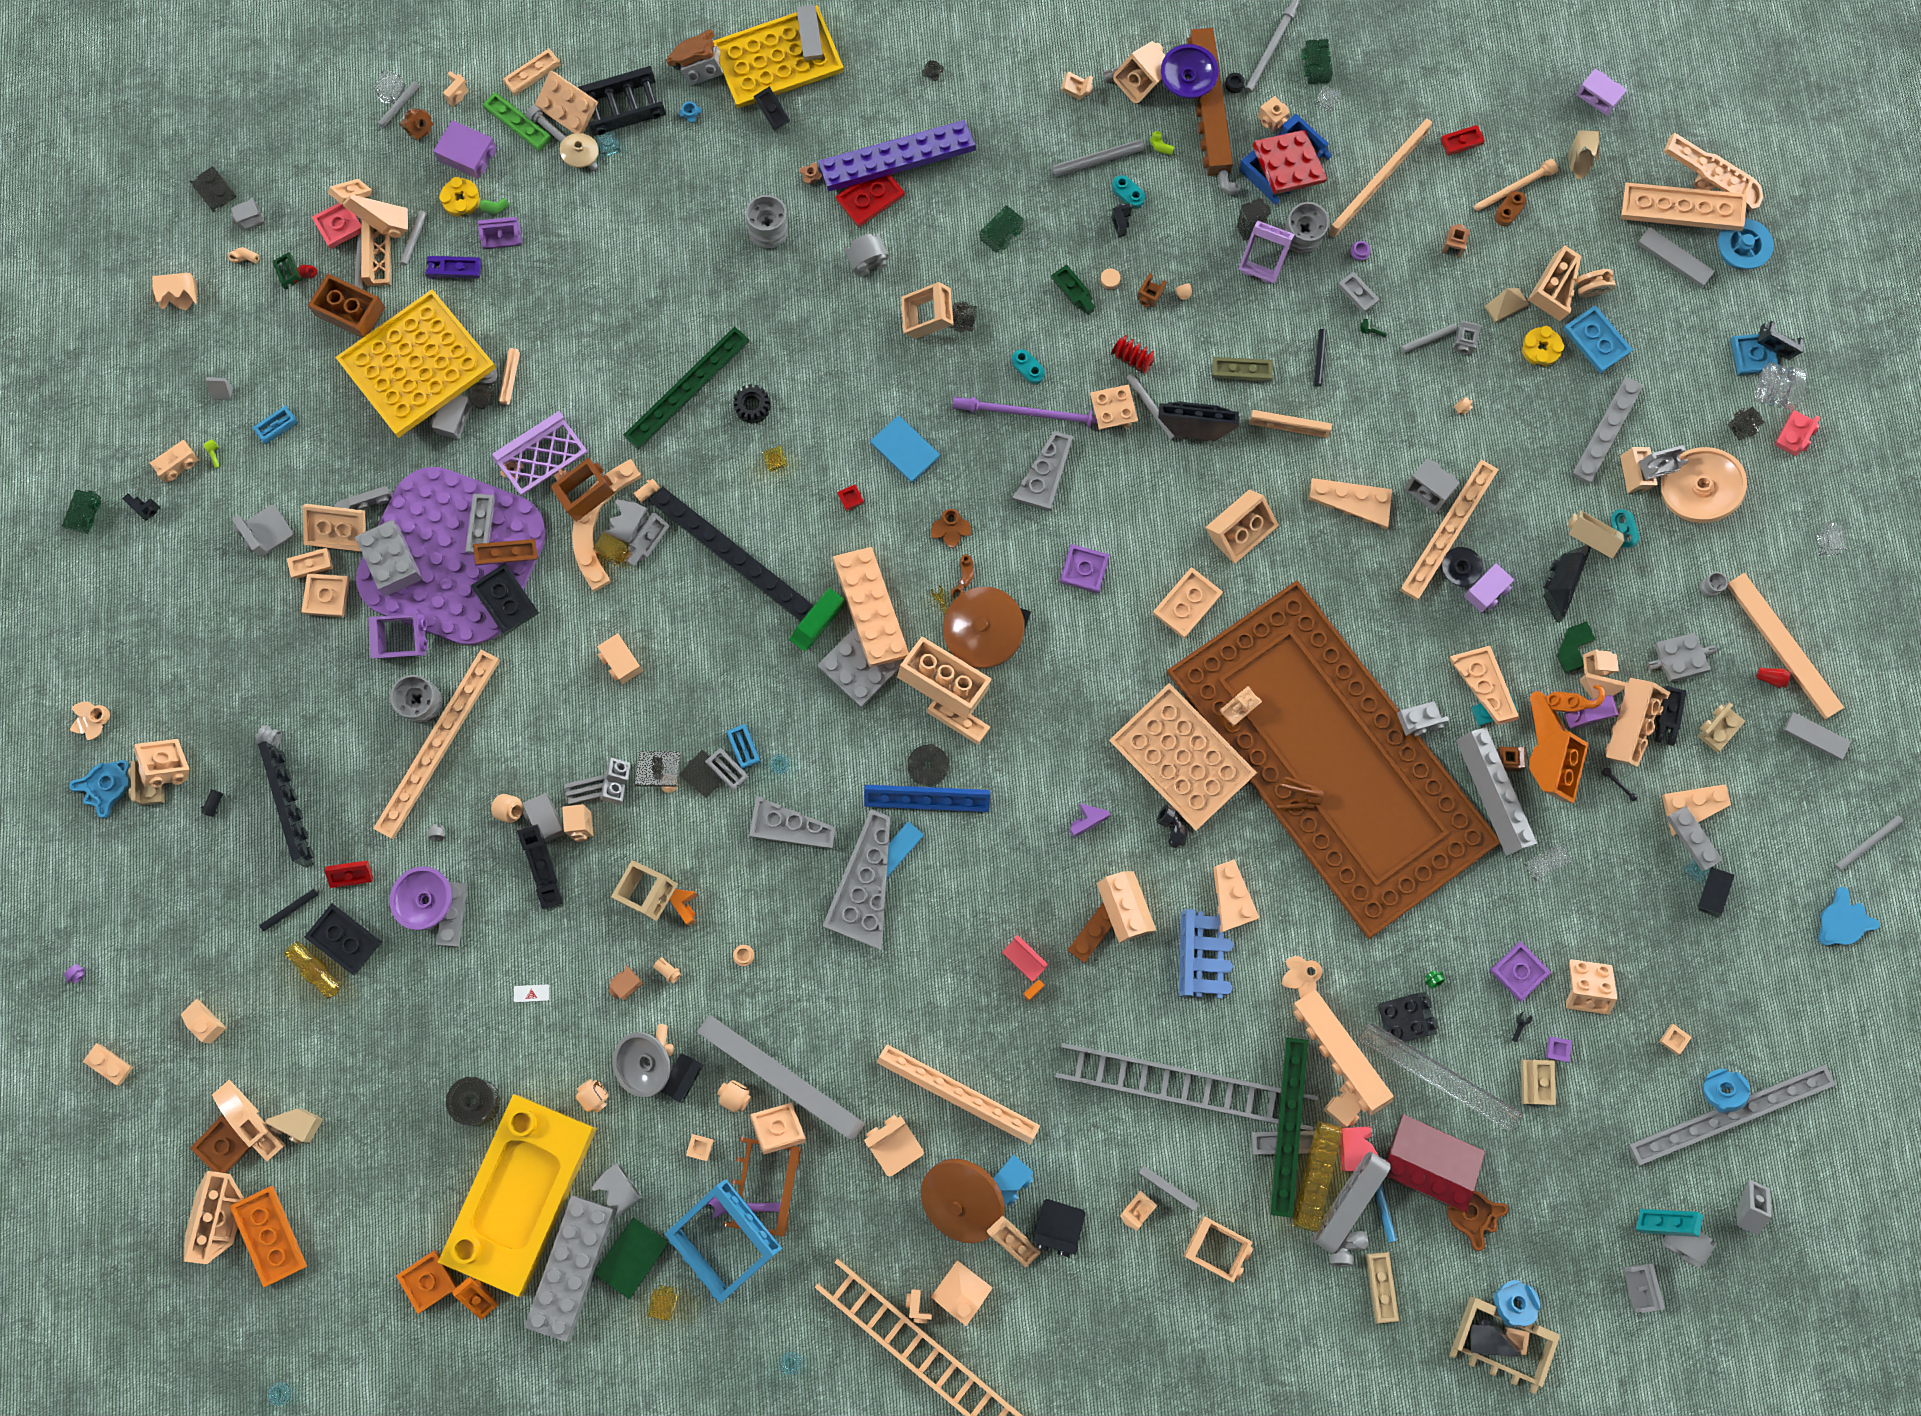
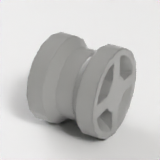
(267, 734)

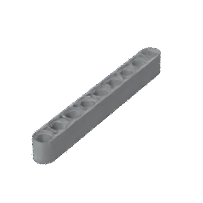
(781, 1078)

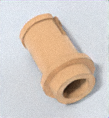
(646, 490)
(667, 970)

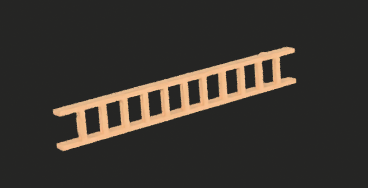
(902, 1357)

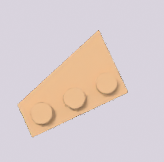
(1700, 802)

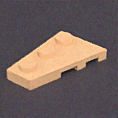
(1233, 897)

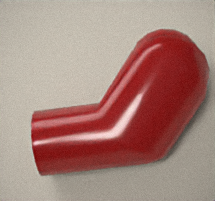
(306, 271)

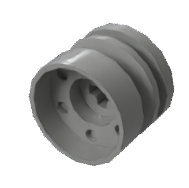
(1308, 218)
(767, 221)
(405, 695)

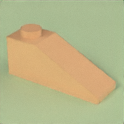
(382, 216)

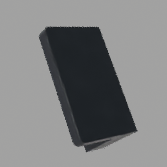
(682, 1078)

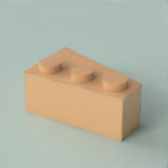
(1556, 284)

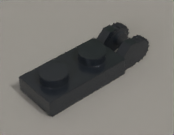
(1671, 715)

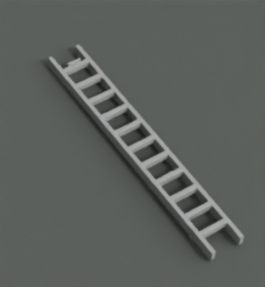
(1162, 1096)

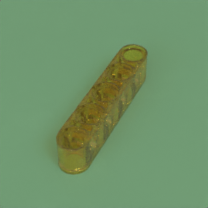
(1317, 1176)

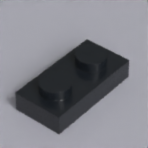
(771, 108)

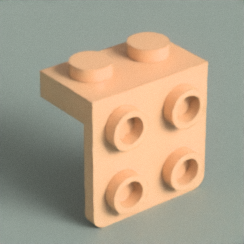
(894, 1145)

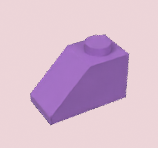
(1591, 716)

